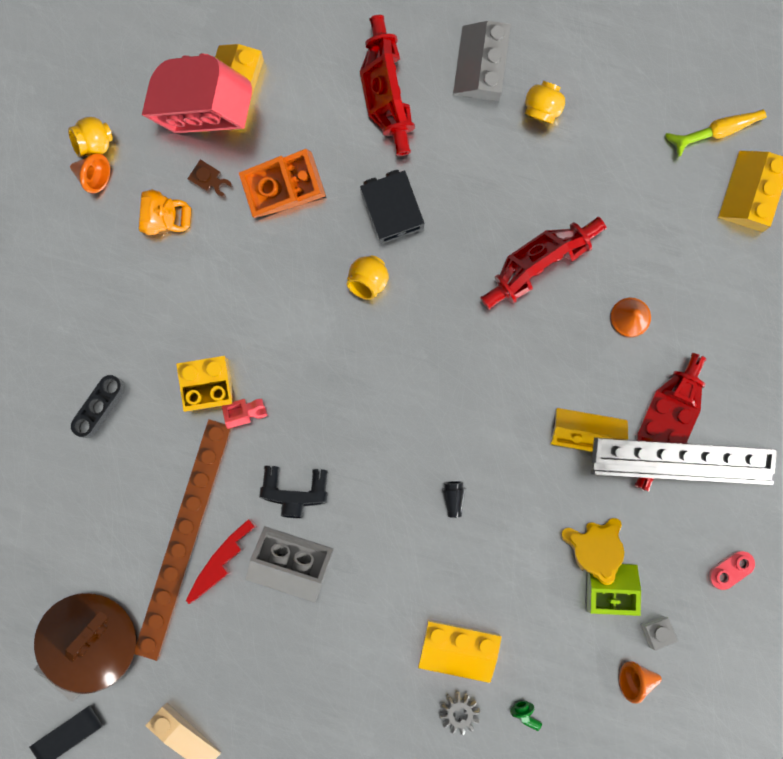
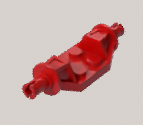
(382, 86)
(537, 255)
(673, 413)

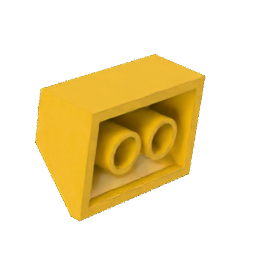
(243, 60)
(753, 190)
(459, 651)

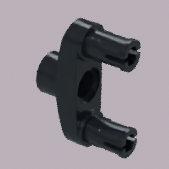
(293, 501)

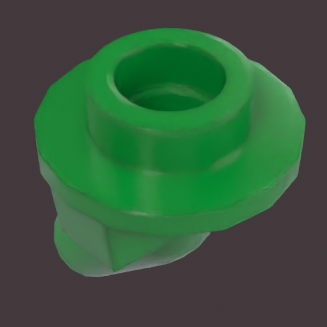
(523, 710)

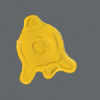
(598, 549)

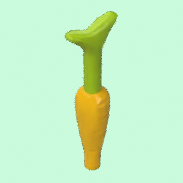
(718, 129)

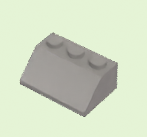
(482, 60)
(289, 564)

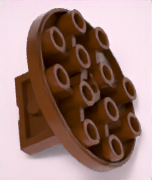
(84, 643)

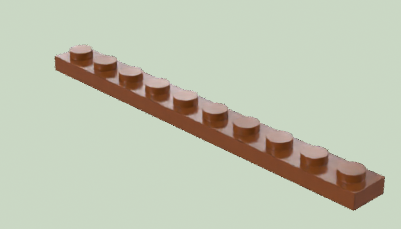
(182, 540)

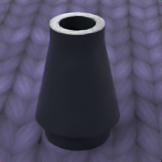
(454, 497)

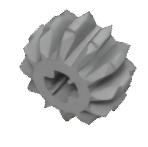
(462, 721)

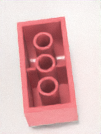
(197, 95)

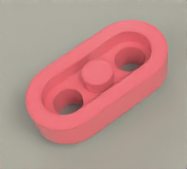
(732, 569)

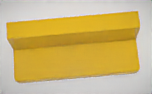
(578, 429)

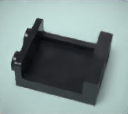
(392, 206)

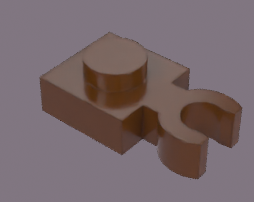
(207, 177)

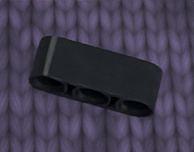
(86, 411)
(67, 735)

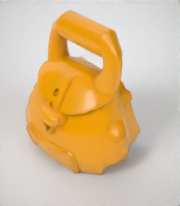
(159, 213)

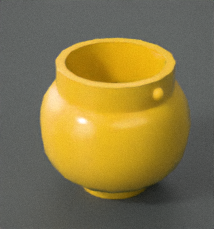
(544, 102)
(89, 136)
(367, 277)

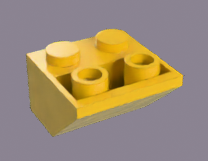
(205, 383)

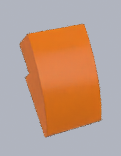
(282, 183)

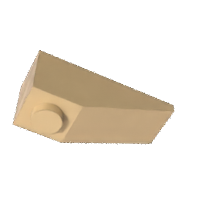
(181, 735)

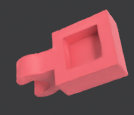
(240, 412)

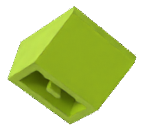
(618, 598)

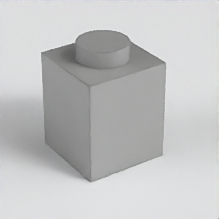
(659, 632)

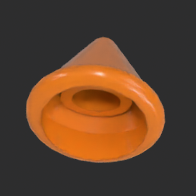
(92, 172)
(630, 317)
(637, 681)

